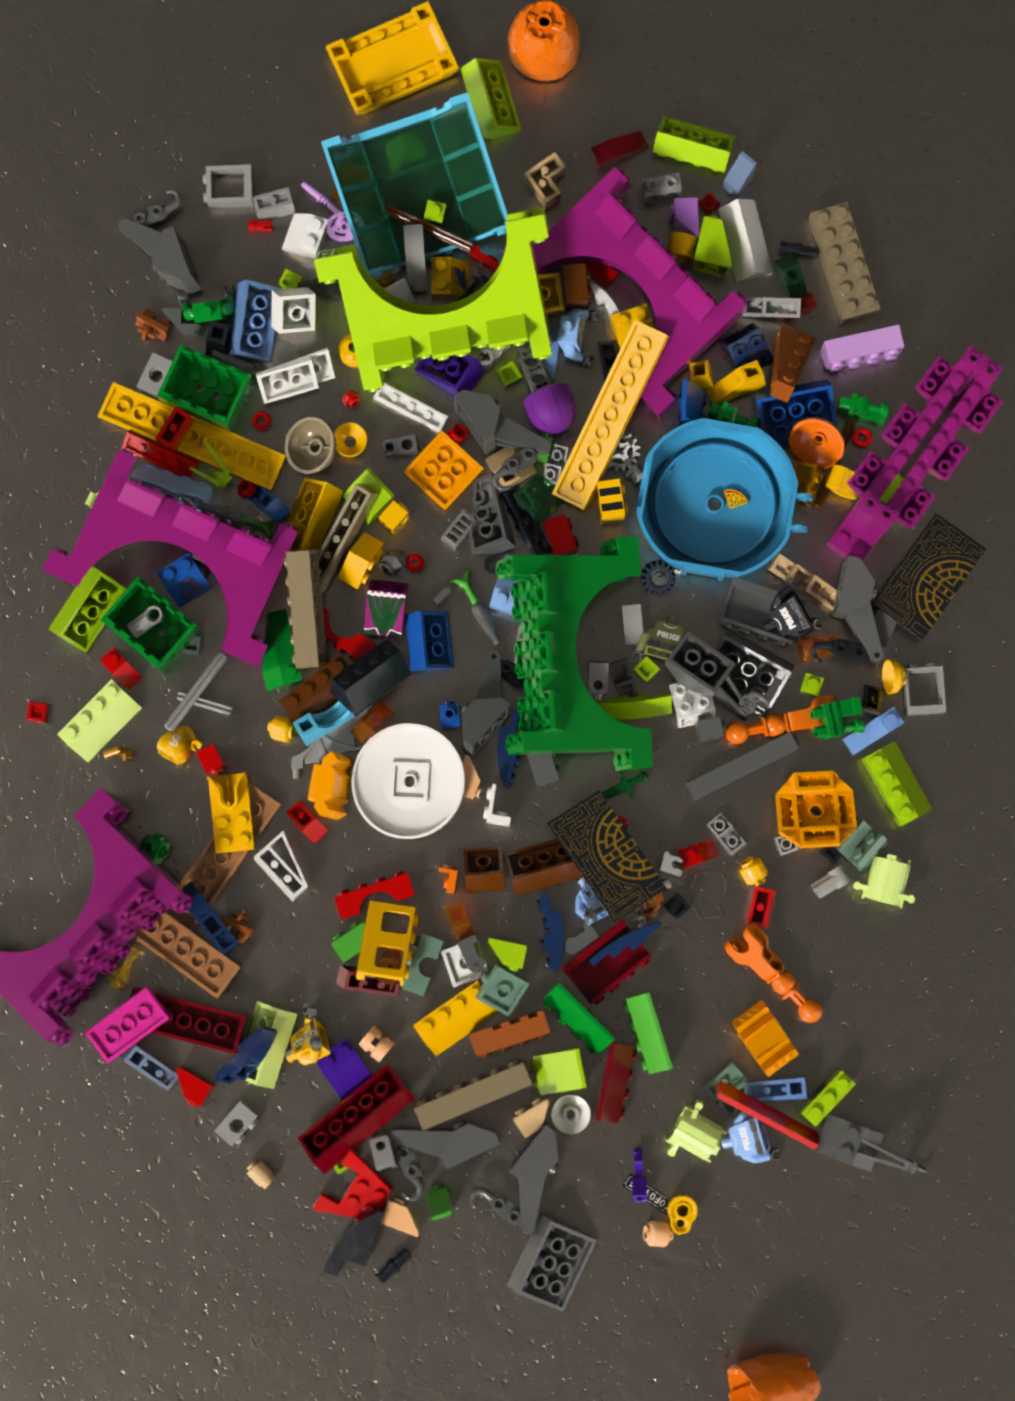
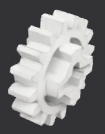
(624, 459)

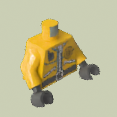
(310, 1041)

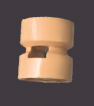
(381, 1048)

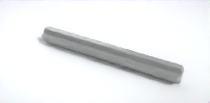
(195, 691)

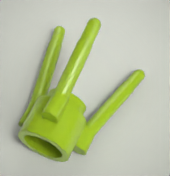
(219, 478)

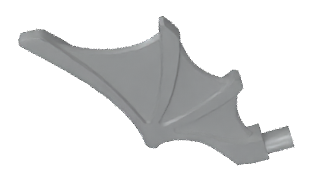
(338, 741)

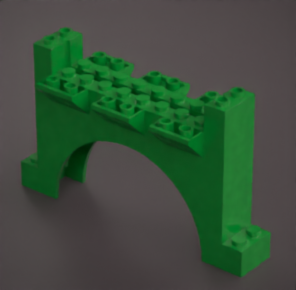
(557, 708)

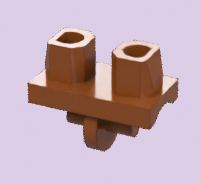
(150, 327)
(243, 931)

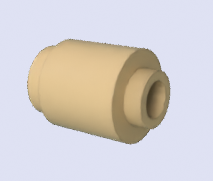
(260, 1174)

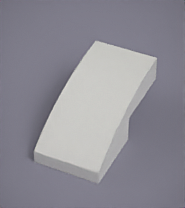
(602, 297)

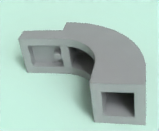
(415, 257)

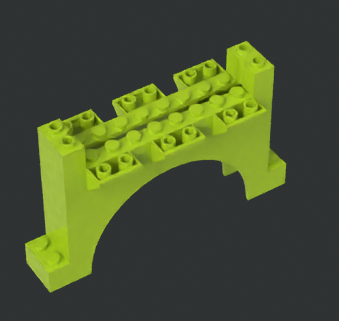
(396, 332)

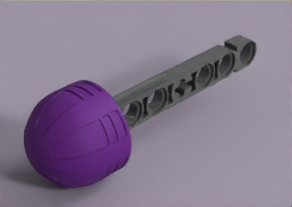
(550, 406)

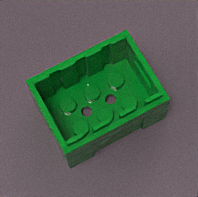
(195, 369)
(177, 628)

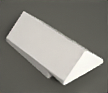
(745, 240)
(295, 376)

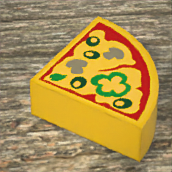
(735, 498)

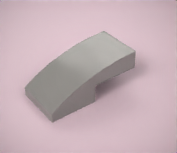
(632, 623)

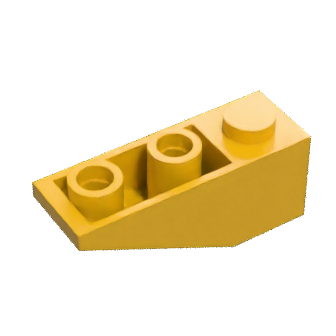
(737, 383)

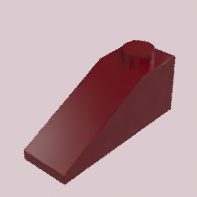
(617, 149)
(348, 980)

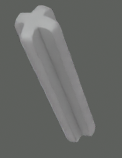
(208, 703)

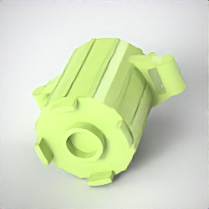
(887, 881)
(695, 1133)

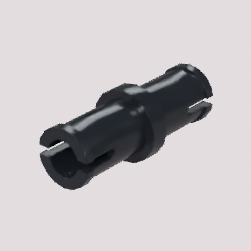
(798, 249)
(393, 1265)

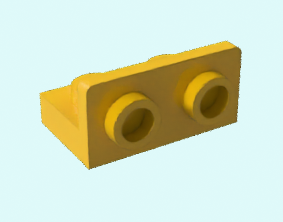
(808, 479)

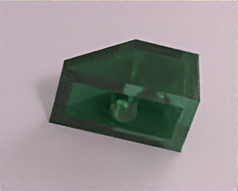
(790, 276)

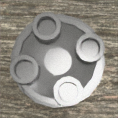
(281, 353)

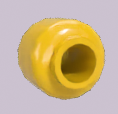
(282, 728)
(753, 871)

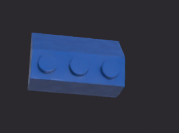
(429, 640)

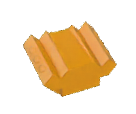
(331, 785)
(764, 1038)

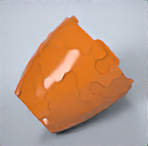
(544, 51)
(774, 1378)

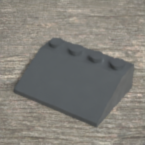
(755, 669)
(551, 1263)

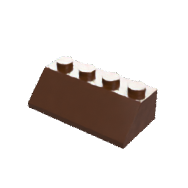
(314, 694)
(540, 867)

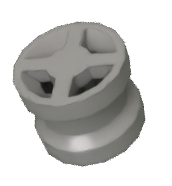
(635, 473)

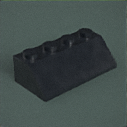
(370, 677)

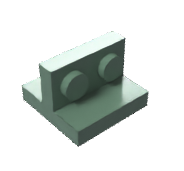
(862, 846)
(501, 989)

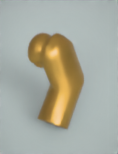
(118, 751)

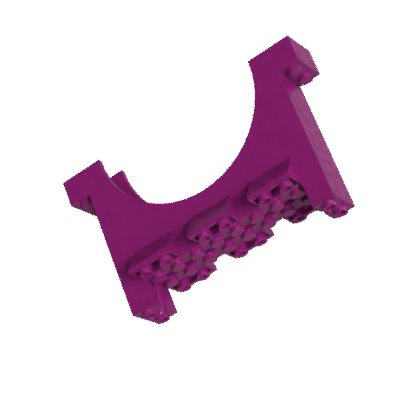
(608, 234)
(866, 524)
(240, 562)
(125, 896)

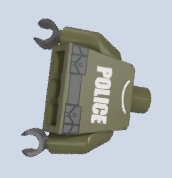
(660, 639)

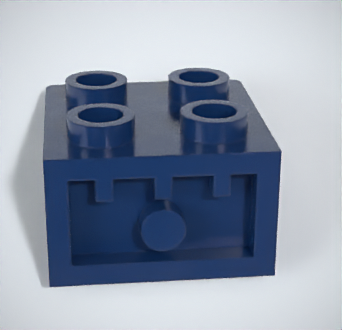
(747, 346)

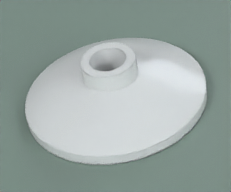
(578, 1121)

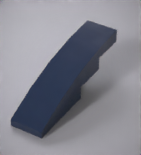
(631, 939)

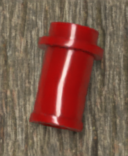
(260, 225)

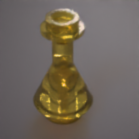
(120, 978)

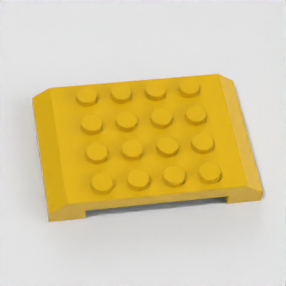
(393, 59)

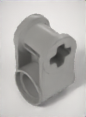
(492, 354)

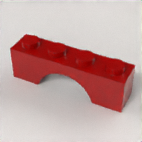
(354, 646)
(350, 903)

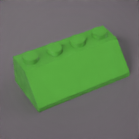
(648, 1032)

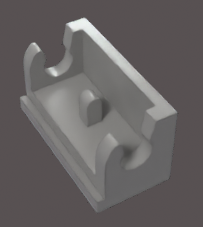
(274, 204)
(666, 864)

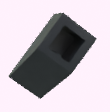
(217, 338)

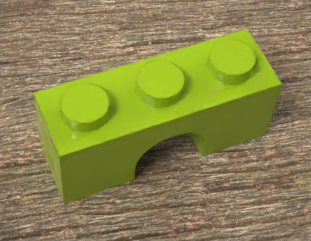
(827, 1098)

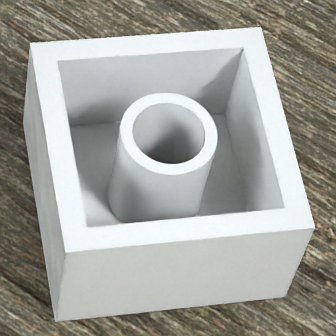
(293, 310)

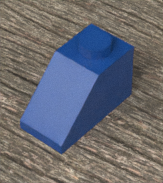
(269, 504)

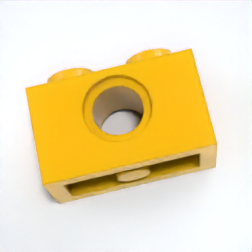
(394, 517)

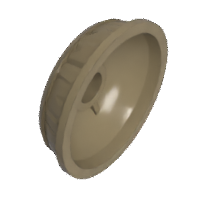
(303, 444)

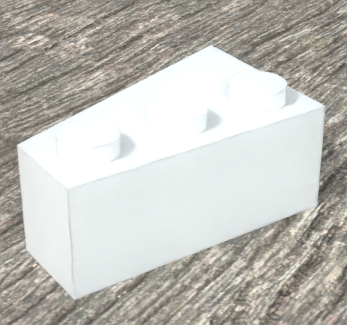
(282, 867)

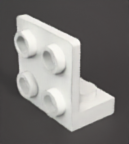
(691, 706)
(500, 818)

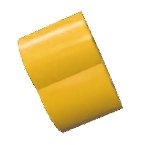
(682, 247)
(838, 482)
(682, 1213)

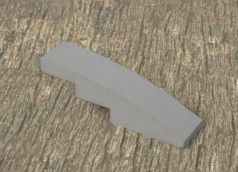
(773, 307)

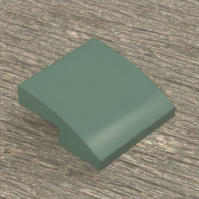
(731, 1075)

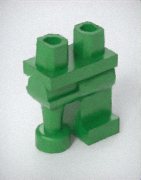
(862, 409)
(730, 415)
(832, 716)

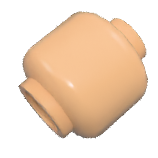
(657, 1233)

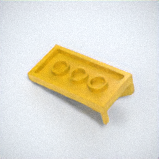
(231, 812)

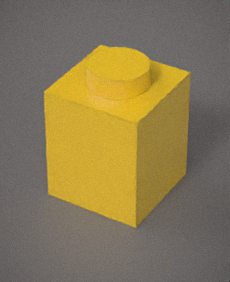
(702, 374)

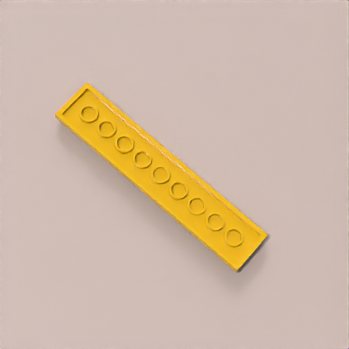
(610, 414)
(240, 455)

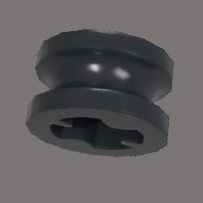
(490, 559)

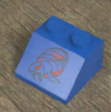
(184, 580)

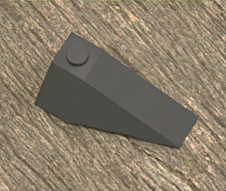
(490, 524)

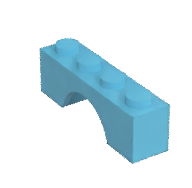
(314, 726)

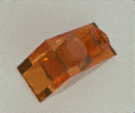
(372, 722)
(459, 921)

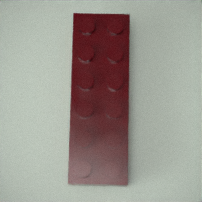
(200, 1023)
(356, 1118)

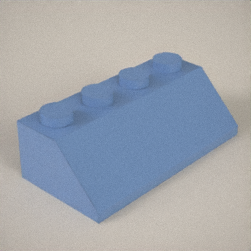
(252, 322)

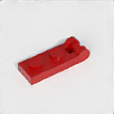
(488, 262)

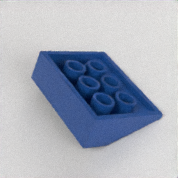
(806, 401)

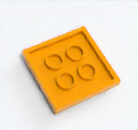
(443, 470)

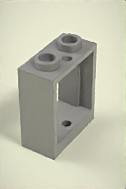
(229, 202)
(925, 709)

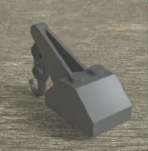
(166, 248)
(491, 428)
(707, 672)
(858, 1145)
(453, 1146)
(531, 1169)

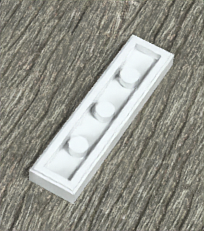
(411, 407)

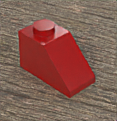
(121, 668)
(307, 821)
(698, 853)
(193, 1087)

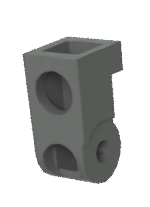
(401, 446)
(575, 944)
(473, 960)

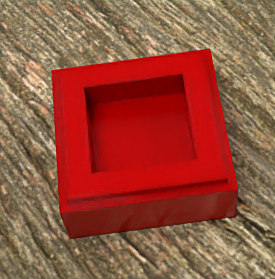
(37, 712)

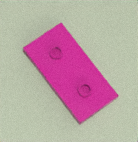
(127, 1024)

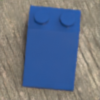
(691, 402)

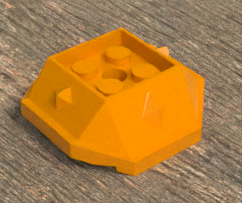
(815, 792)

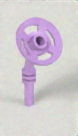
(341, 220)

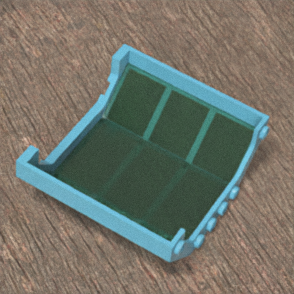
(404, 165)

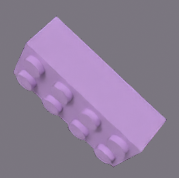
(862, 348)

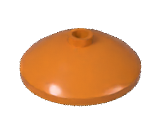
(811, 449)

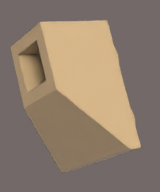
(498, 459)
(531, 1118)

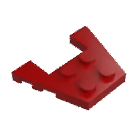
(364, 1193)

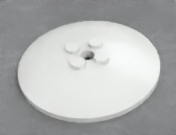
(382, 773)

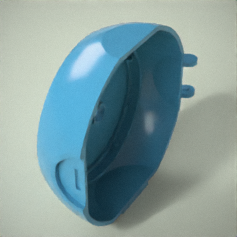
(698, 465)

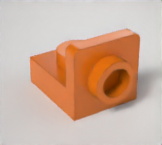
(451, 881)

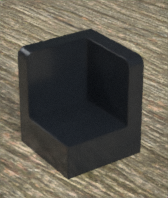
(677, 906)

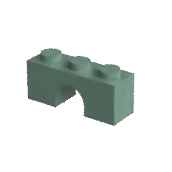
(425, 947)

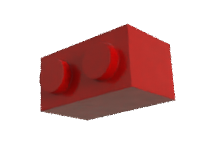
(174, 429)
(560, 535)
(212, 760)
(762, 907)

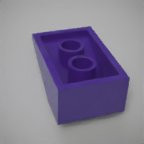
(453, 373)
(344, 1068)

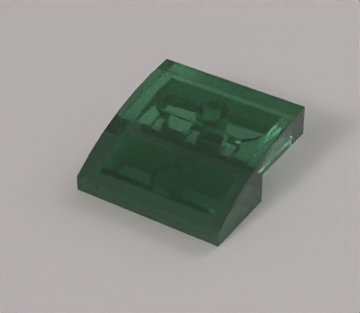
(538, 498)

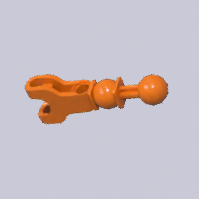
(776, 724)
(770, 968)

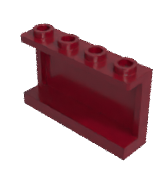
(608, 972)

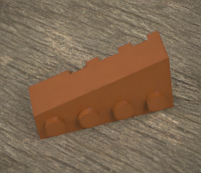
(790, 356)
(510, 1032)

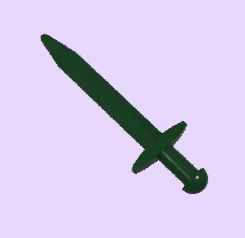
(625, 785)

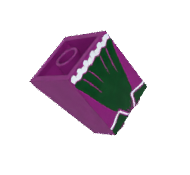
(385, 608)

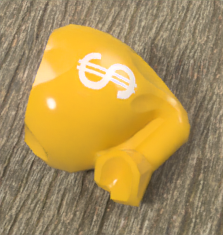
(178, 744)

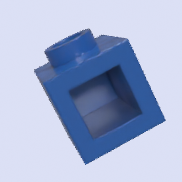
(449, 715)

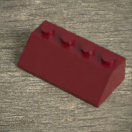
(614, 1082)

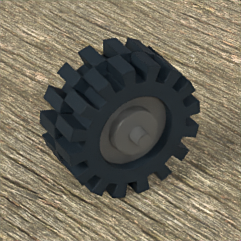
(658, 577)

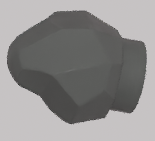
(393, 561)

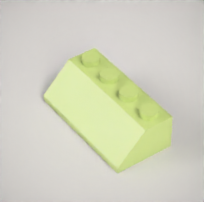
(99, 720)
(281, 1020)

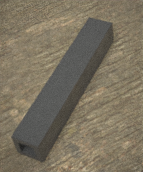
(743, 766)

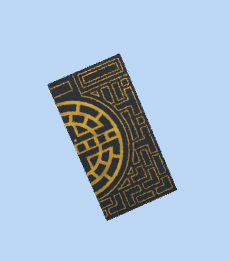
(929, 576)
(606, 856)

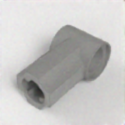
(144, 622)
(834, 879)

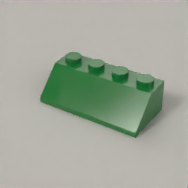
(578, 1018)

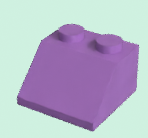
(685, 215)

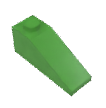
(440, 1201)

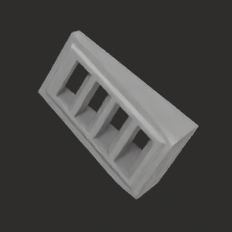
(445, 537)

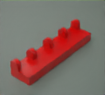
(159, 455)

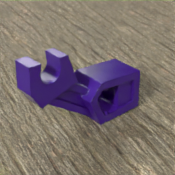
(639, 1185)

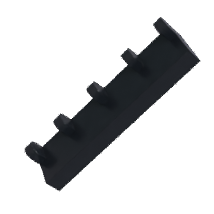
(529, 529)

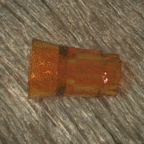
(805, 646)
(390, 960)

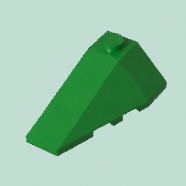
(277, 662)

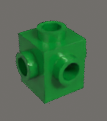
(155, 846)

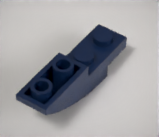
(507, 762)
(209, 920)
(553, 941)
(250, 1055)

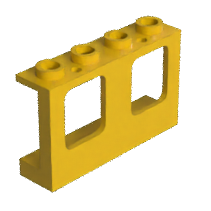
(375, 937)

